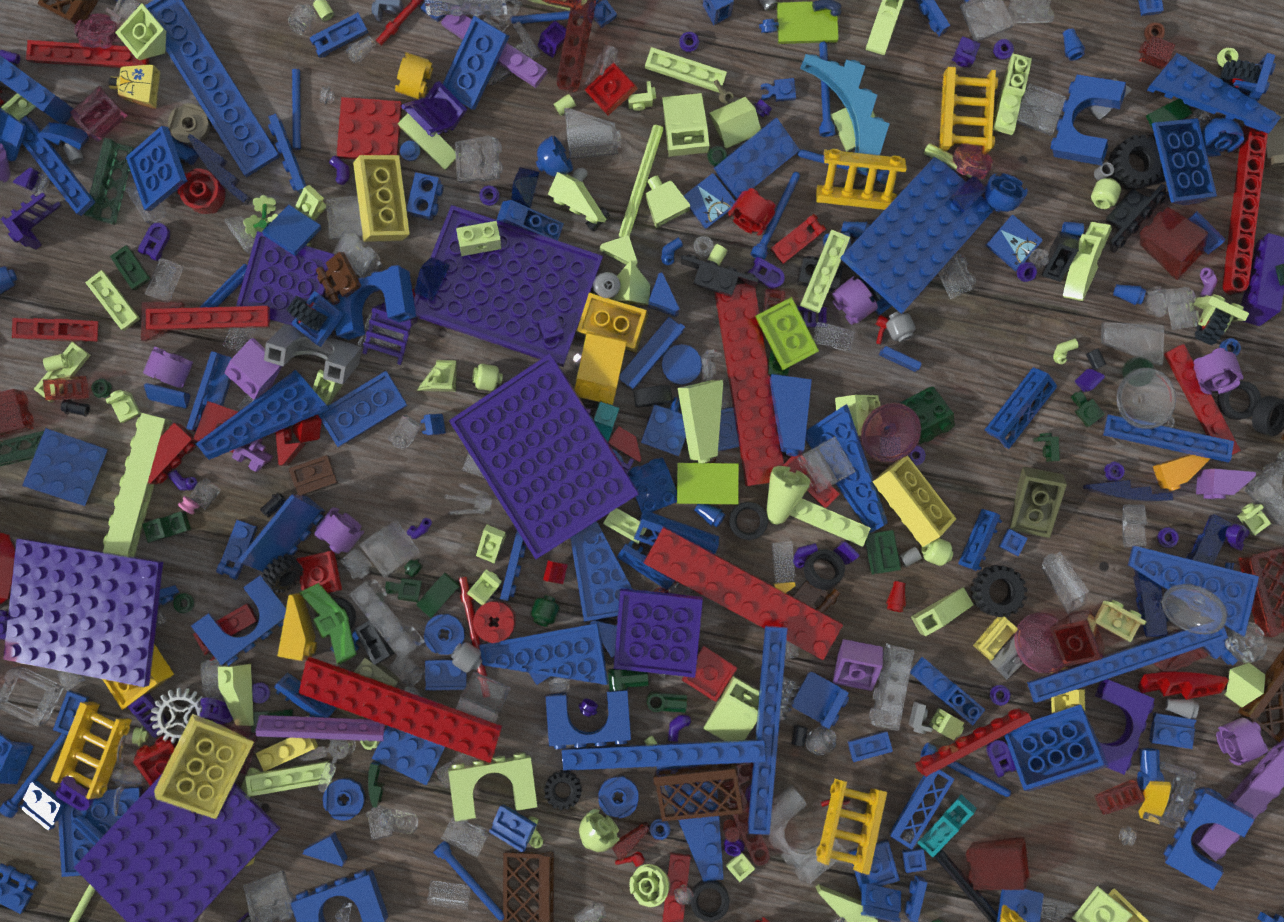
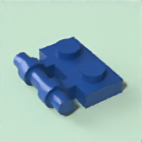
(13, 895)

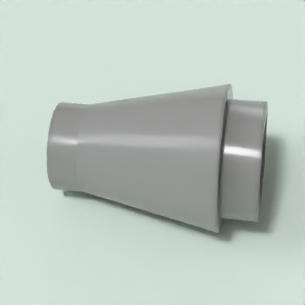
(1183, 707)

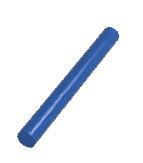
(296, 109)

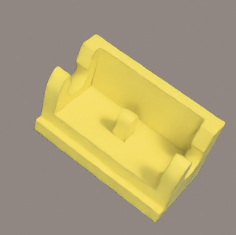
(995, 637)

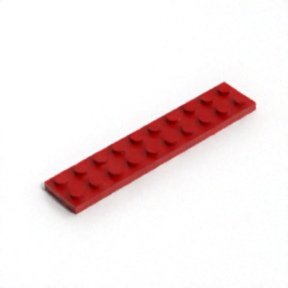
(749, 384)
(742, 592)
(400, 709)

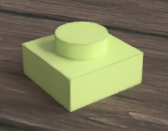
(740, 867)

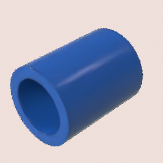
(1073, 228)

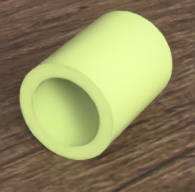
(323, 9)
(565, 102)
(717, 254)
(55, 362)

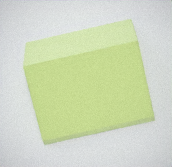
(143, 34)
(735, 122)

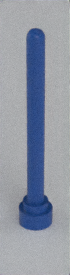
(599, 14)
(827, 127)
(882, 175)
(760, 249)
(930, 749)
(10, 807)
(443, 850)

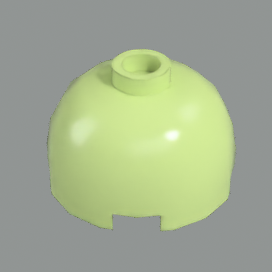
(598, 832)

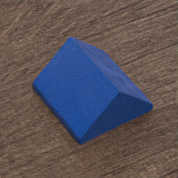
(662, 298)

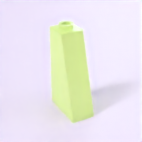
(701, 418)

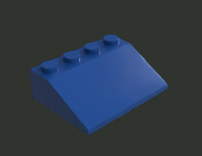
(1184, 161)
(283, 532)
(1055, 749)

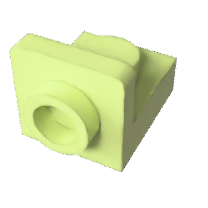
(123, 405)

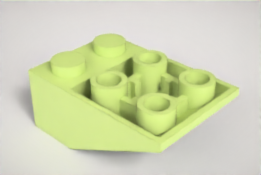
(685, 125)
(734, 712)

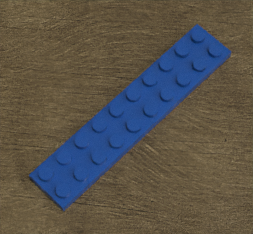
(213, 87)

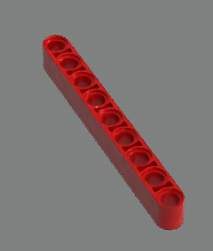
(1241, 214)

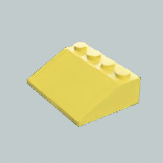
(203, 767)

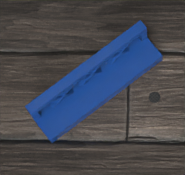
(651, 353)
(212, 387)
(1020, 404)
(656, 522)
(912, 807)

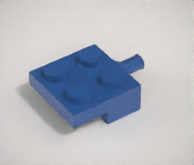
(665, 429)

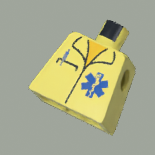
(137, 84)

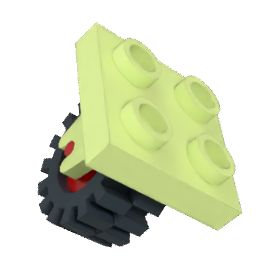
(1216, 317)

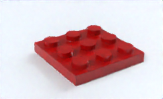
(368, 127)

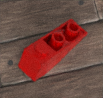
(170, 450)

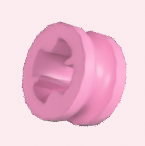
(188, 505)

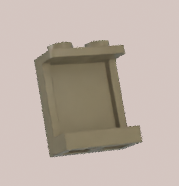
(1275, 145)

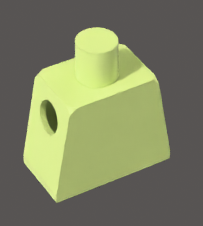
(665, 201)

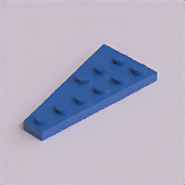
(1211, 94)
(274, 410)
(858, 486)
(1230, 586)
(562, 653)
(701, 833)

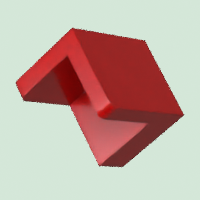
(308, 429)

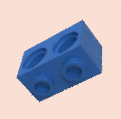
(419, 196)

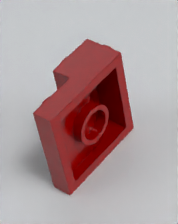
(153, 760)

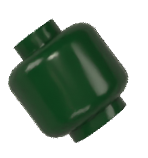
(545, 611)

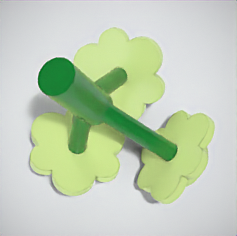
(256, 224)

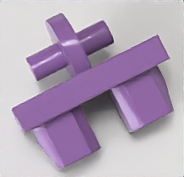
(255, 452)

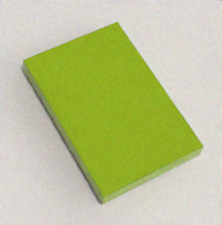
(802, 25)
(787, 333)
(707, 483)

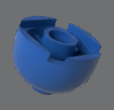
(1222, 135)
(552, 157)
(1004, 192)

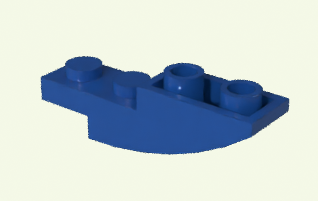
(947, 691)

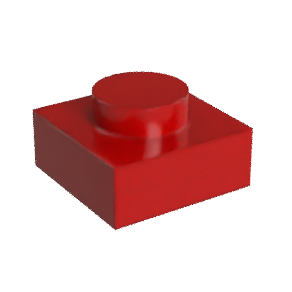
(555, 572)

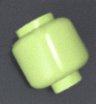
(1106, 193)
(487, 377)
(938, 552)

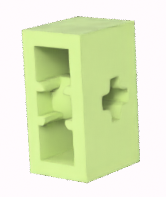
(478, 238)

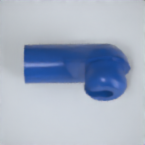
(668, 251)

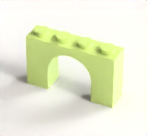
(464, 777)

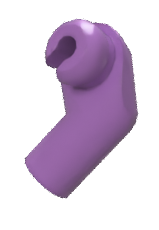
(1209, 281)

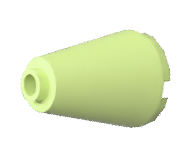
(784, 493)

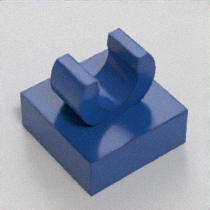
(434, 424)

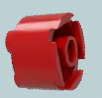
(212, 196)
(752, 212)
(482, 621)

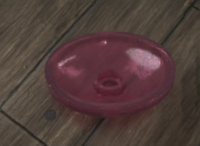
(898, 439)
(1034, 644)

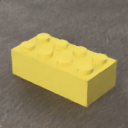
(381, 198)
(914, 501)

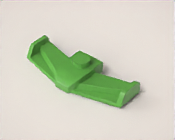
(331, 622)

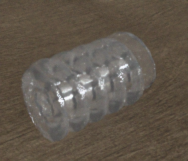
(787, 692)

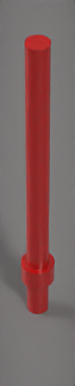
(392, 27)
(470, 616)

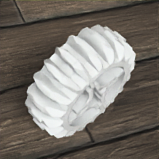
(173, 708)

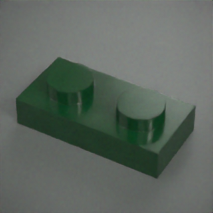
(130, 267)

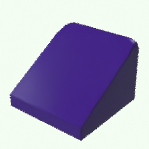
(27, 179)
(1089, 380)
(846, 552)

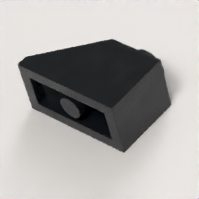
(1061, 256)

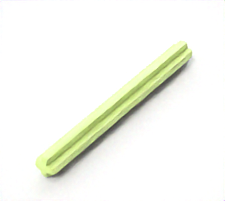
(641, 181)

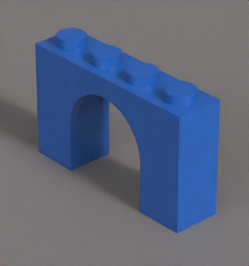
(34, 92)
(1084, 93)
(398, 295)
(227, 648)
(563, 732)
(1207, 809)
(360, 889)

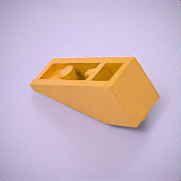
(1178, 471)

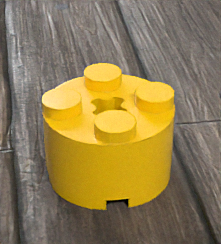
(413, 76)

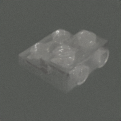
(478, 159)
(1182, 308)
(269, 898)

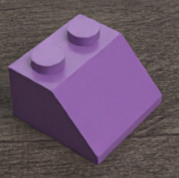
(251, 370)
(1221, 482)
(858, 665)

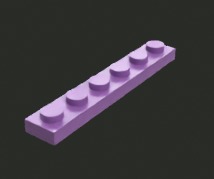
(510, 58)
(319, 728)

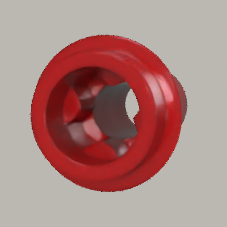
(897, 599)

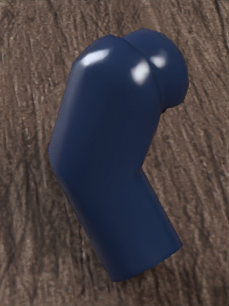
(832, 5)

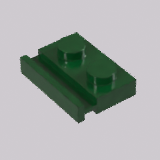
(883, 552)

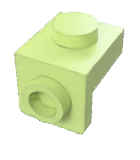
(640, 101)
(1253, 518)
(484, 587)

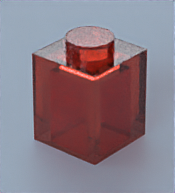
(1156, 52)

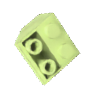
(860, 407)

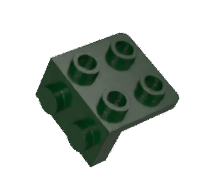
(932, 413)

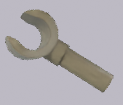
(723, 92)

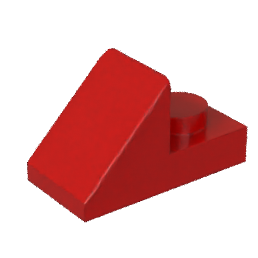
(285, 450)

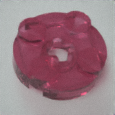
(88, 35)
(972, 161)

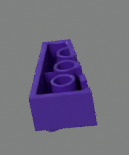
(1264, 293)

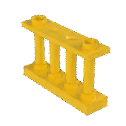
(949, 100)
(854, 197)
(74, 745)
(868, 837)

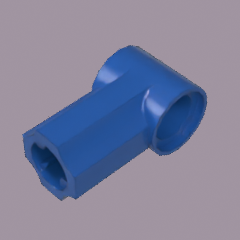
(1149, 767)

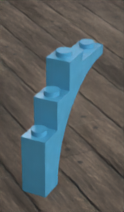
(859, 103)

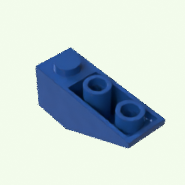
(529, 219)

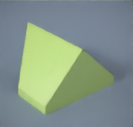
(633, 286)
(441, 377)
(1245, 684)

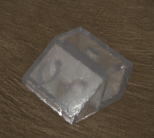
(362, 259)
(825, 464)
(390, 548)

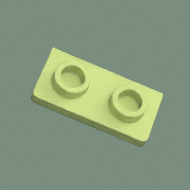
(1118, 620)

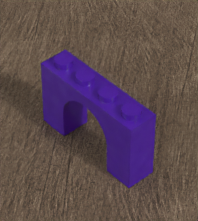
(1136, 710)

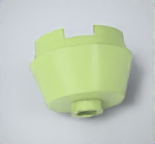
(649, 885)

